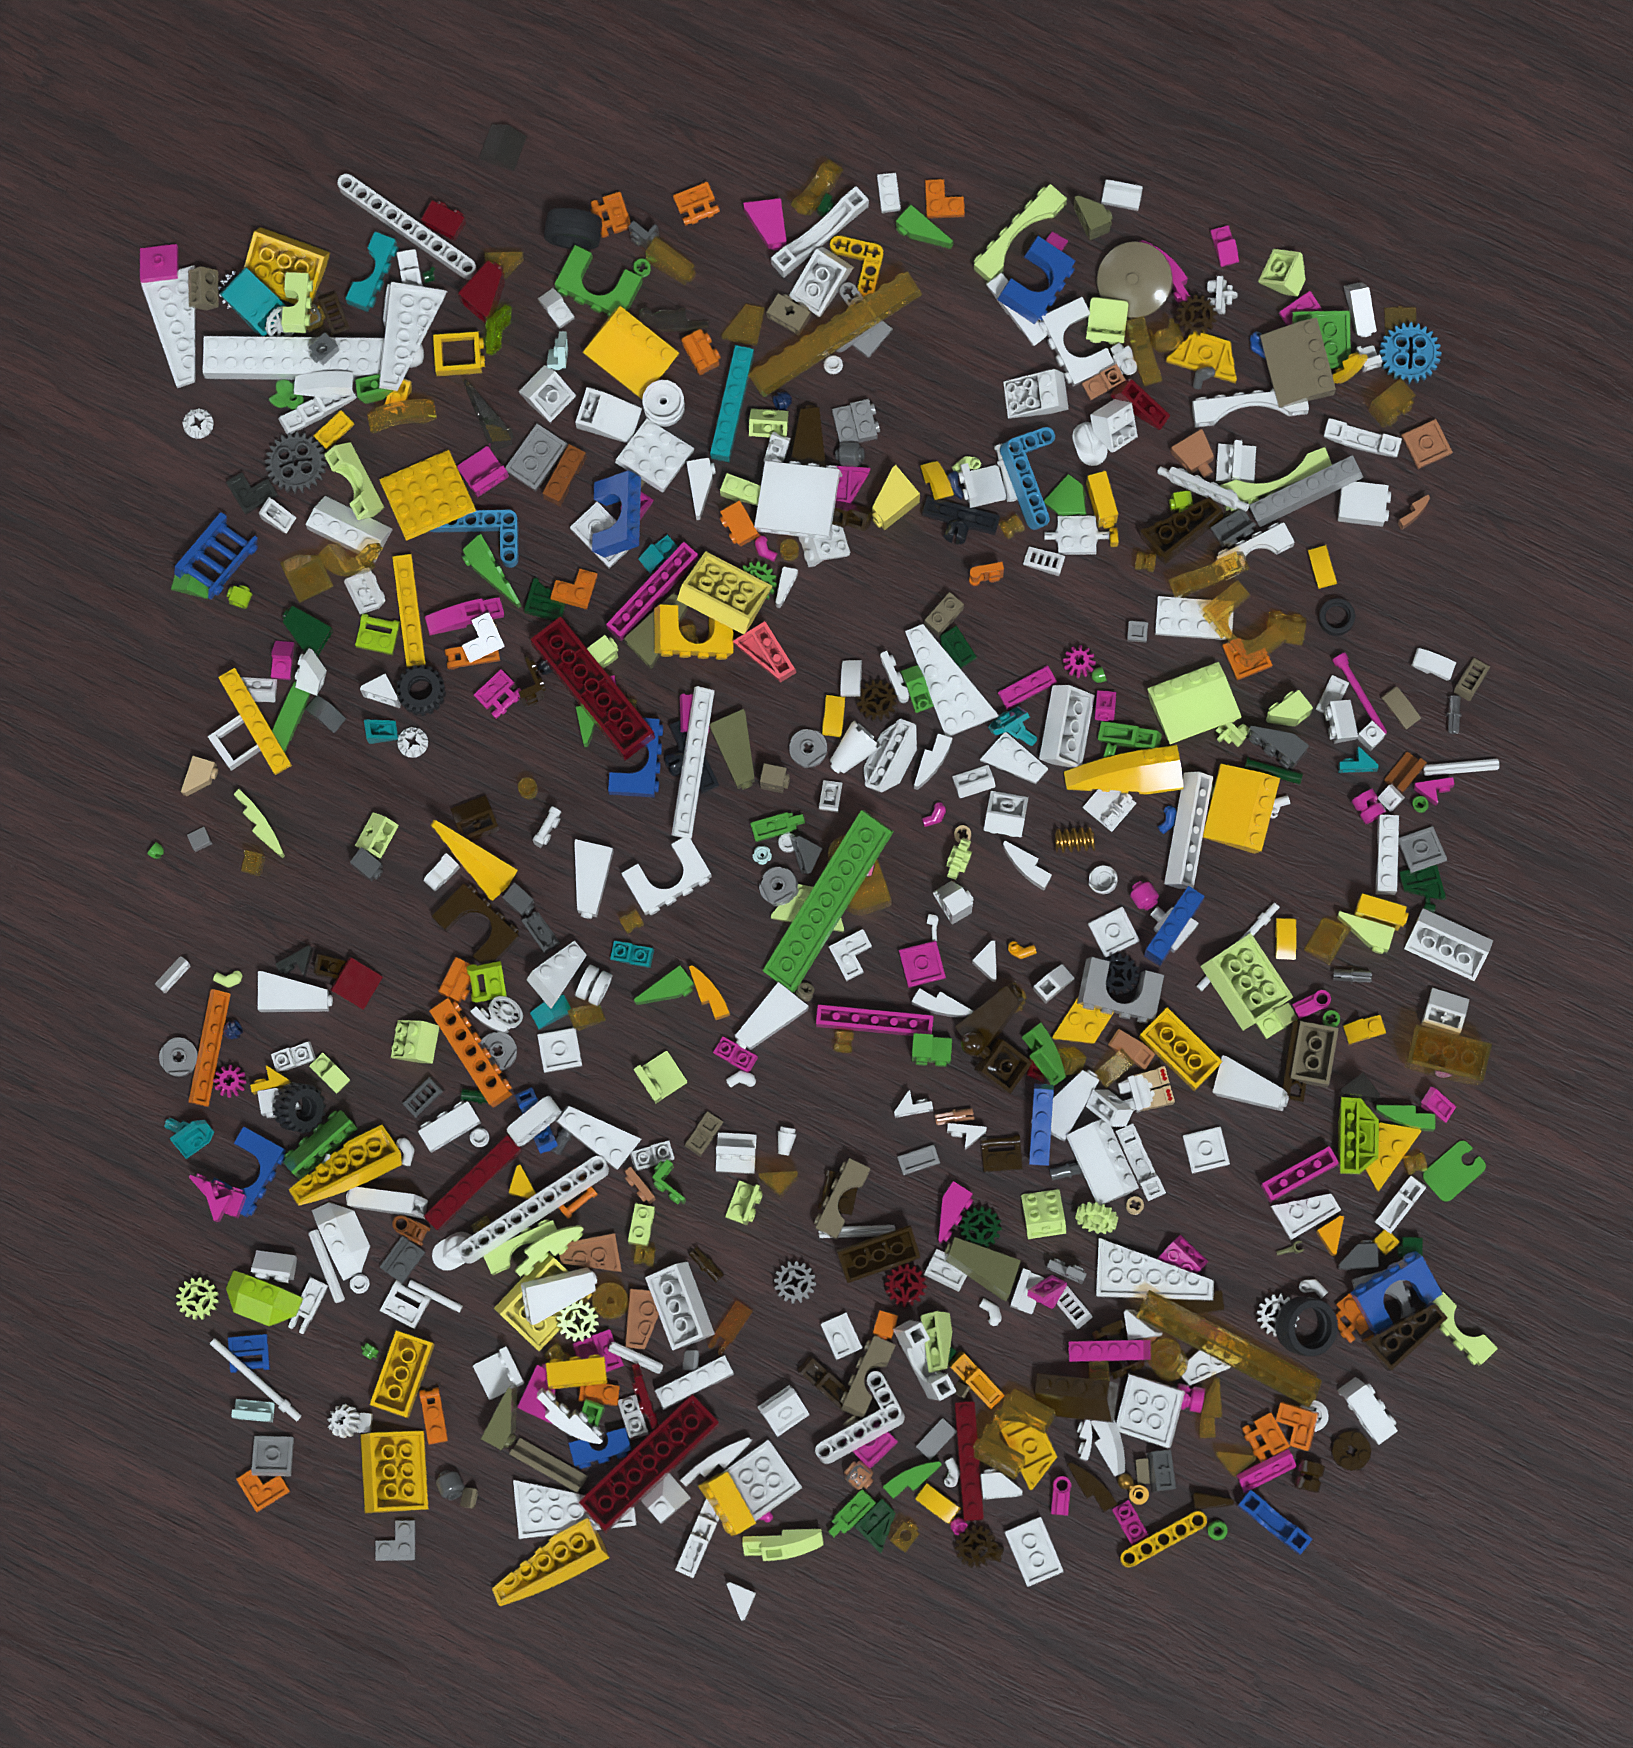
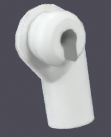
(1279, 802)
(742, 1077)
(1313, 1285)
(994, 1312)

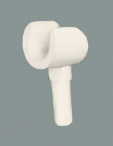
(933, 920)

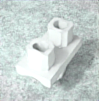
(1222, 296)
(1124, 359)
(777, 447)

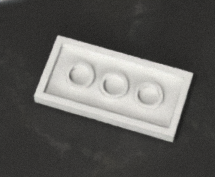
(1184, 618)

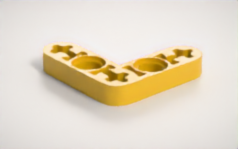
(869, 261)

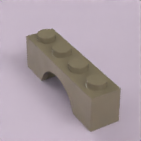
(853, 1175)
(877, 1355)

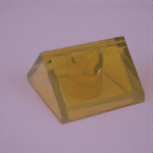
(1327, 940)
(779, 1182)

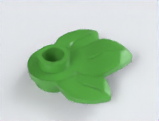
(285, 394)

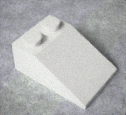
(820, 280)

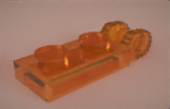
(731, 1325)

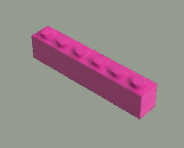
(652, 591)
(873, 1020)

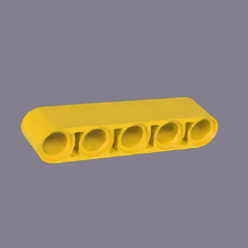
(1172, 1536)

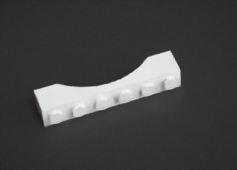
(799, 250)
(1209, 411)

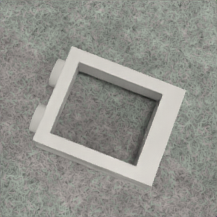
(227, 728)

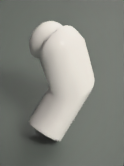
(407, 1149)
(953, 1474)

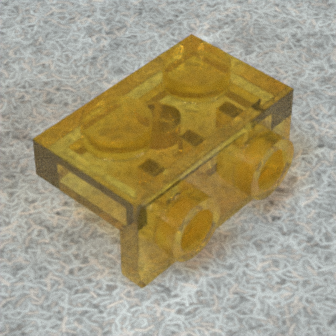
(1291, 626)

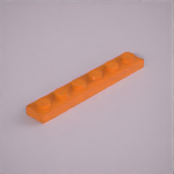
(209, 1048)

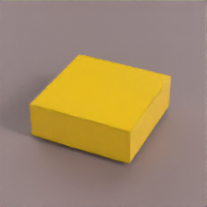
(1385, 1242)

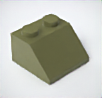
(1093, 217)

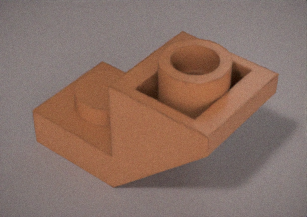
(1103, 382)
(1135, 1049)

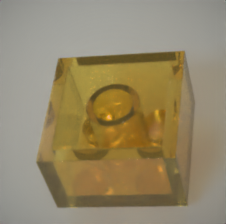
(1392, 403)

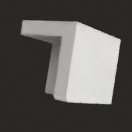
(1373, 361)

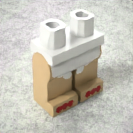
(1140, 1090)

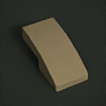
(1400, 707)
(704, 1134)

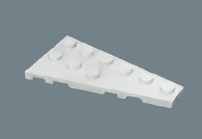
(407, 322)
(174, 323)
(951, 691)
(1133, 1274)
(551, 1511)

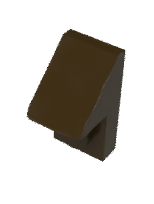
(328, 966)

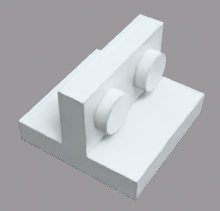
(1235, 462)
(736, 1153)
(783, 1410)

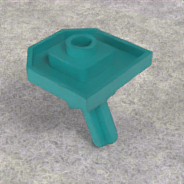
(1012, 722)
(189, 1137)

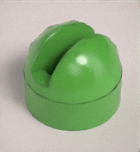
(1098, 675)
(1423, 801)
(156, 851)

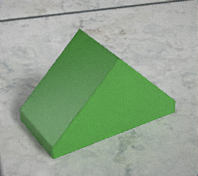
(190, 586)

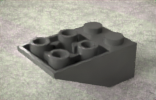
(1282, 745)

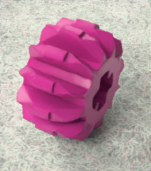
(1071, 661)
(225, 1076)

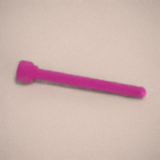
(1342, 662)

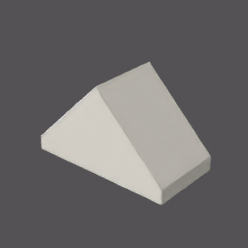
(276, 515)
(986, 961)
(1139, 1329)
(742, 1599)

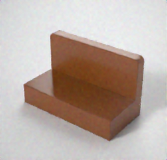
(1405, 772)

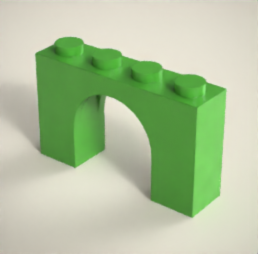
(571, 284)

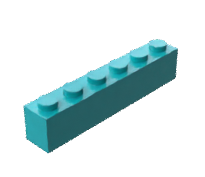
(732, 403)

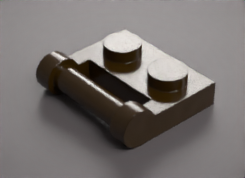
(1001, 1160)
(846, 1201)

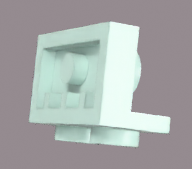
(558, 356)
(253, 1410)

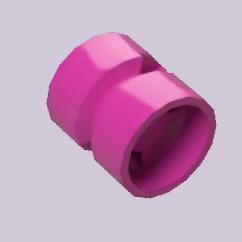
(1370, 813)
(1192, 1398)

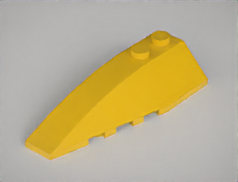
(1135, 771)
(352, 1166)
(559, 1560)

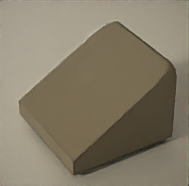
(469, 1498)

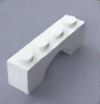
(1275, 539)
(1387, 854)
(694, 1382)

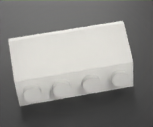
(341, 526)
(1066, 726)
(1448, 944)
(1102, 1162)
(679, 1305)

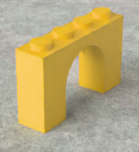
(670, 640)

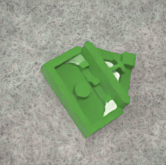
(1067, 498)

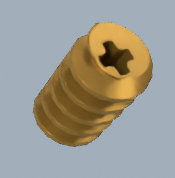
(1074, 839)

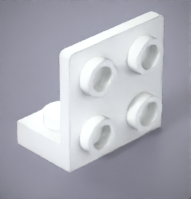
(498, 1373)

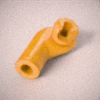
(1020, 952)

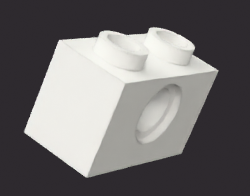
(1109, 1107)

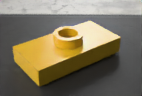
(333, 430)

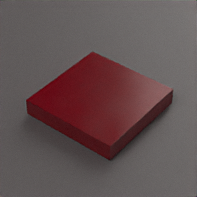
(356, 983)

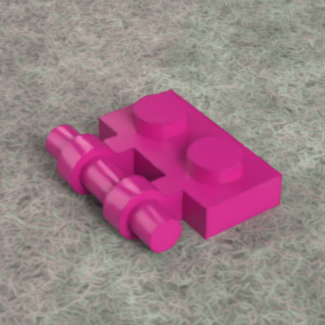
(494, 689)

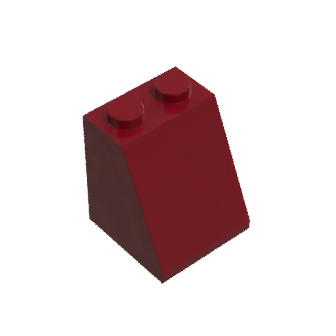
(483, 291)

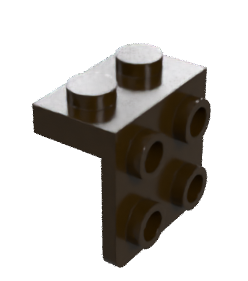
(532, 694)

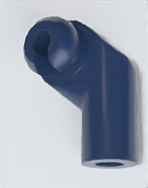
(953, 479)

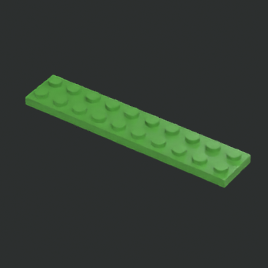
(828, 901)

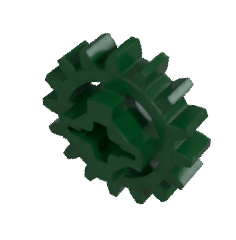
(981, 1219)

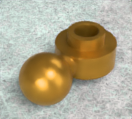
(1125, 1481)

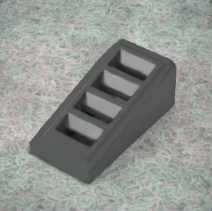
(439, 1090)

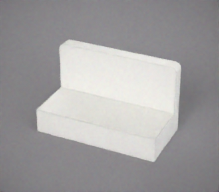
(1122, 195)
(1020, 1299)

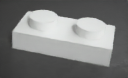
(888, 192)

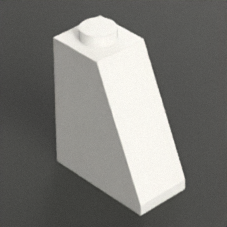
(1360, 308)

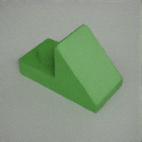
(593, 1411)

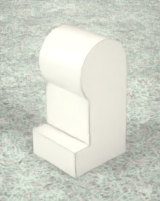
(441, 872)

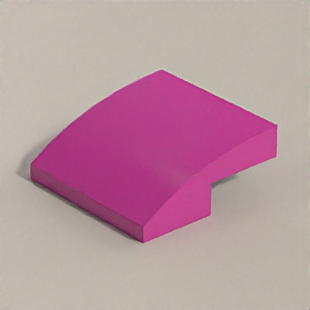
(599, 1345)

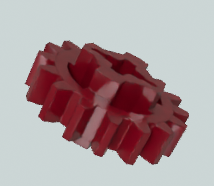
(896, 1285)

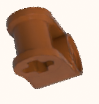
(411, 1230)

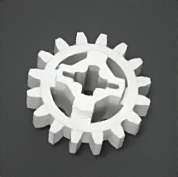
(1275, 1307)

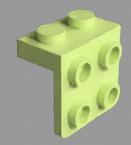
(1107, 320)

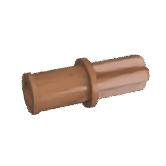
(954, 1116)

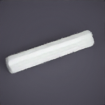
(635, 1357)

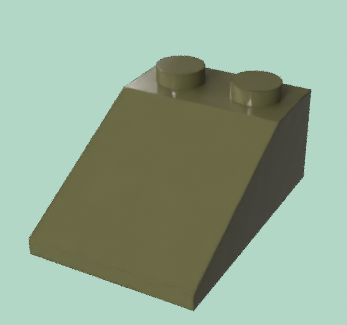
(503, 1423)

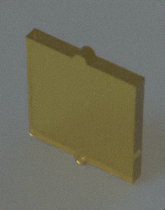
(1397, 316)

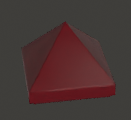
(1034, 1072)

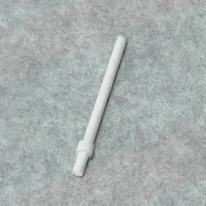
(1263, 919)
(284, 1405)

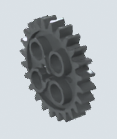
(292, 446)

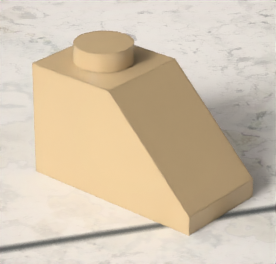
(199, 775)

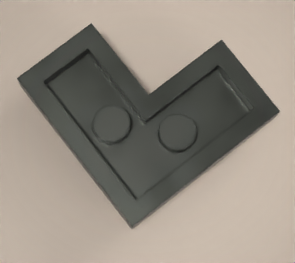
(248, 497)

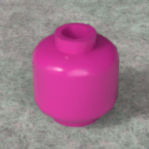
(1144, 895)

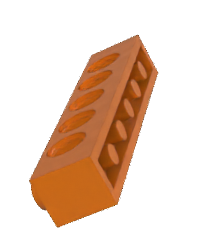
(442, 1014)

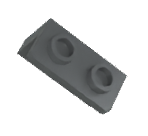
(640, 236)
(1233, 527)

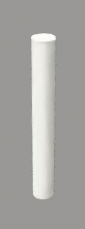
(435, 1296)

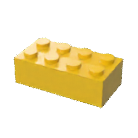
(402, 1374)

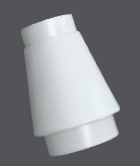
(785, 1140)

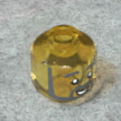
(316, 317)

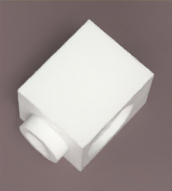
(1371, 736)

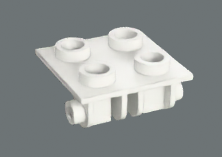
(1109, 807)

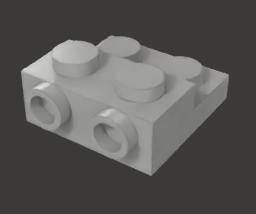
(856, 422)

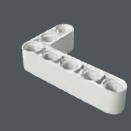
(865, 1424)

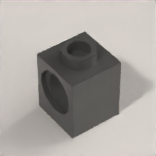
(323, 341)

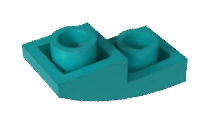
(632, 954)

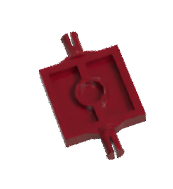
(645, 1403)

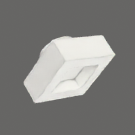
(1390, 797)

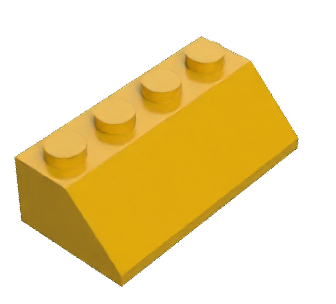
(1180, 1049)

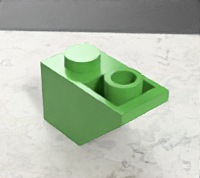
(917, 688)

